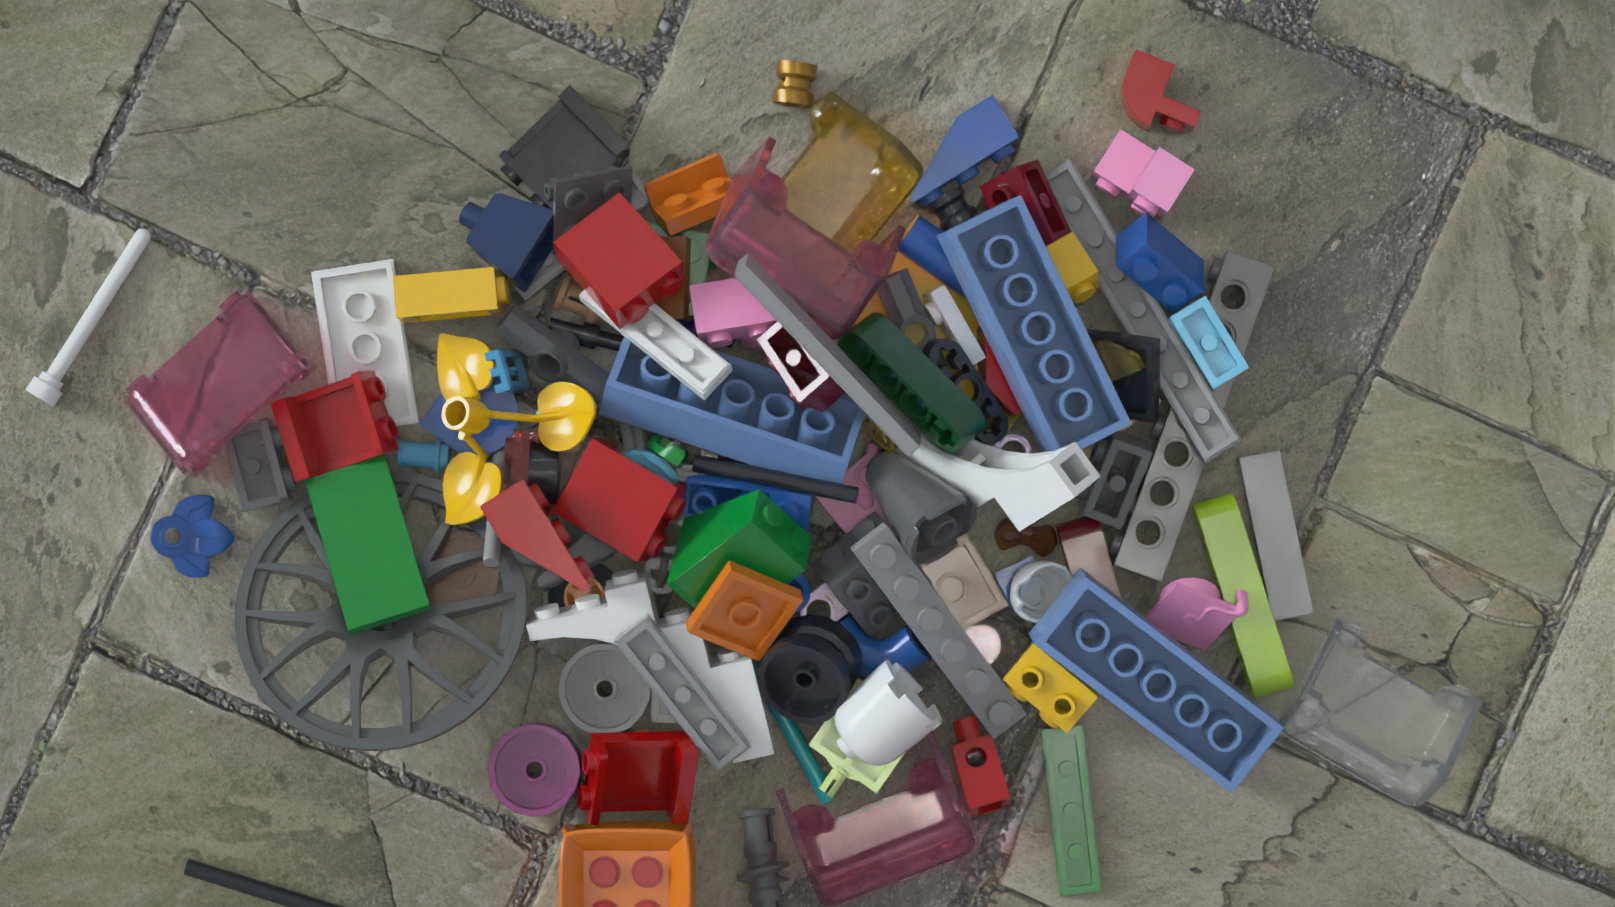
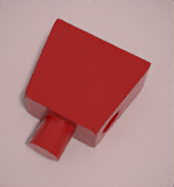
(985, 785)

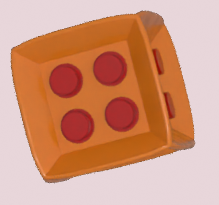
(627, 865)

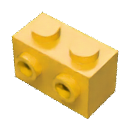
(1049, 688)

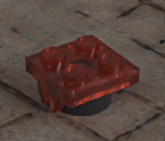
(534, 464)

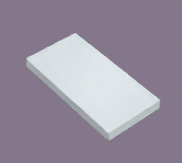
(363, 332)

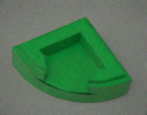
(668, 449)

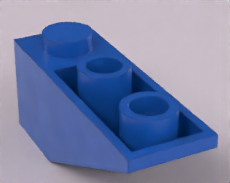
(972, 139)
(713, 490)

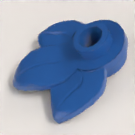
(197, 536)

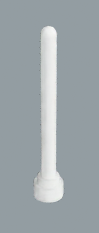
(48, 383)

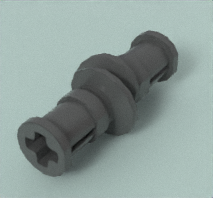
(761, 859)

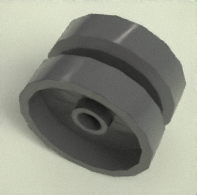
(585, 703)

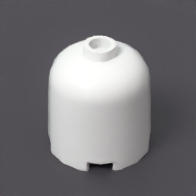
(884, 716)

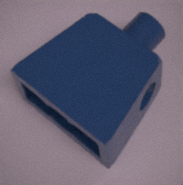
(510, 236)

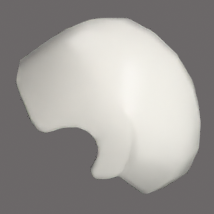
(1026, 588)

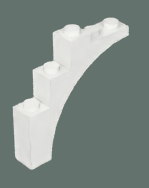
(1021, 483)
(629, 598)

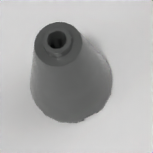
(919, 506)

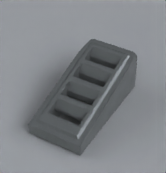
(592, 550)

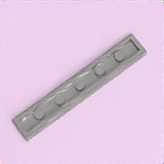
(827, 354)

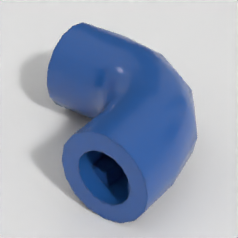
(900, 648)

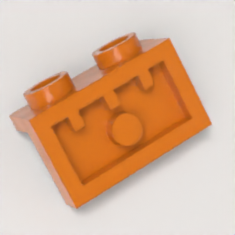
(688, 194)

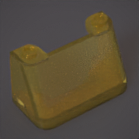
(849, 175)

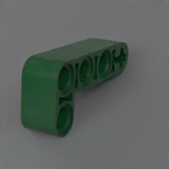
(913, 382)

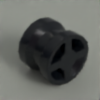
(952, 208)

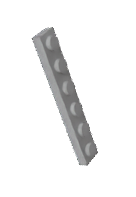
(938, 630)

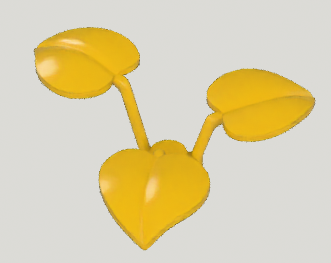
(463, 372)

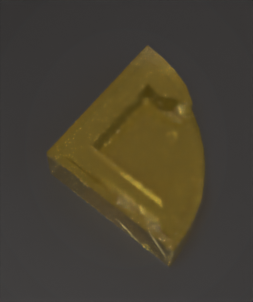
(1117, 359)

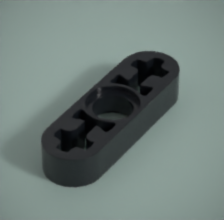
(958, 359)

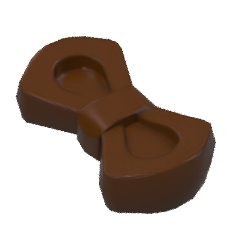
(1040, 538)

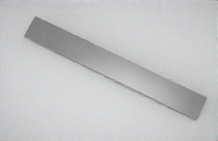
(1143, 316)

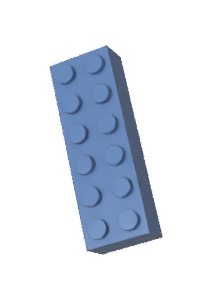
(1033, 327)
(742, 419)
(1156, 680)

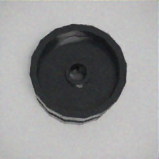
(810, 669)

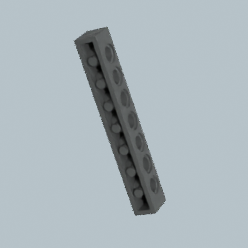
(1152, 560)

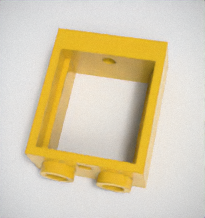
(450, 295)

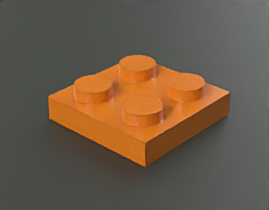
(744, 611)

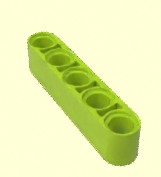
(1236, 569)

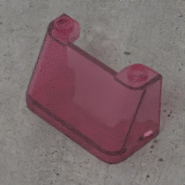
(218, 382)

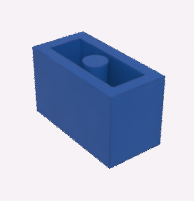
(1159, 263)

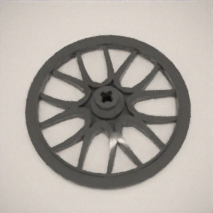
(373, 643)

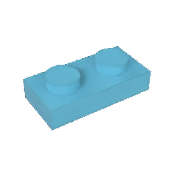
(1208, 342)

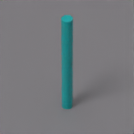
(802, 752)

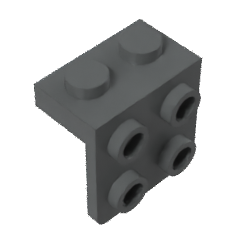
(853, 583)

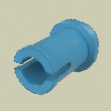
(424, 454)

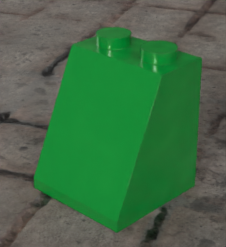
(743, 531)

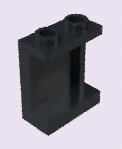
(561, 143)

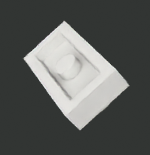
(944, 313)

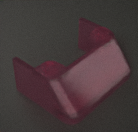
(808, 265)
(885, 838)

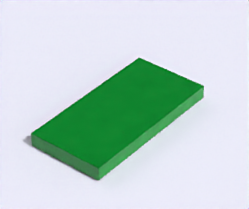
(367, 544)

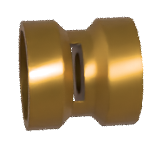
(794, 84)

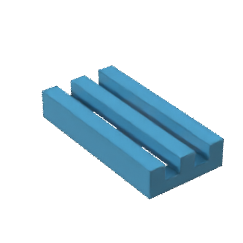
(505, 373)

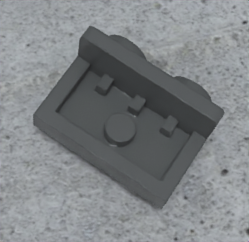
(259, 466)

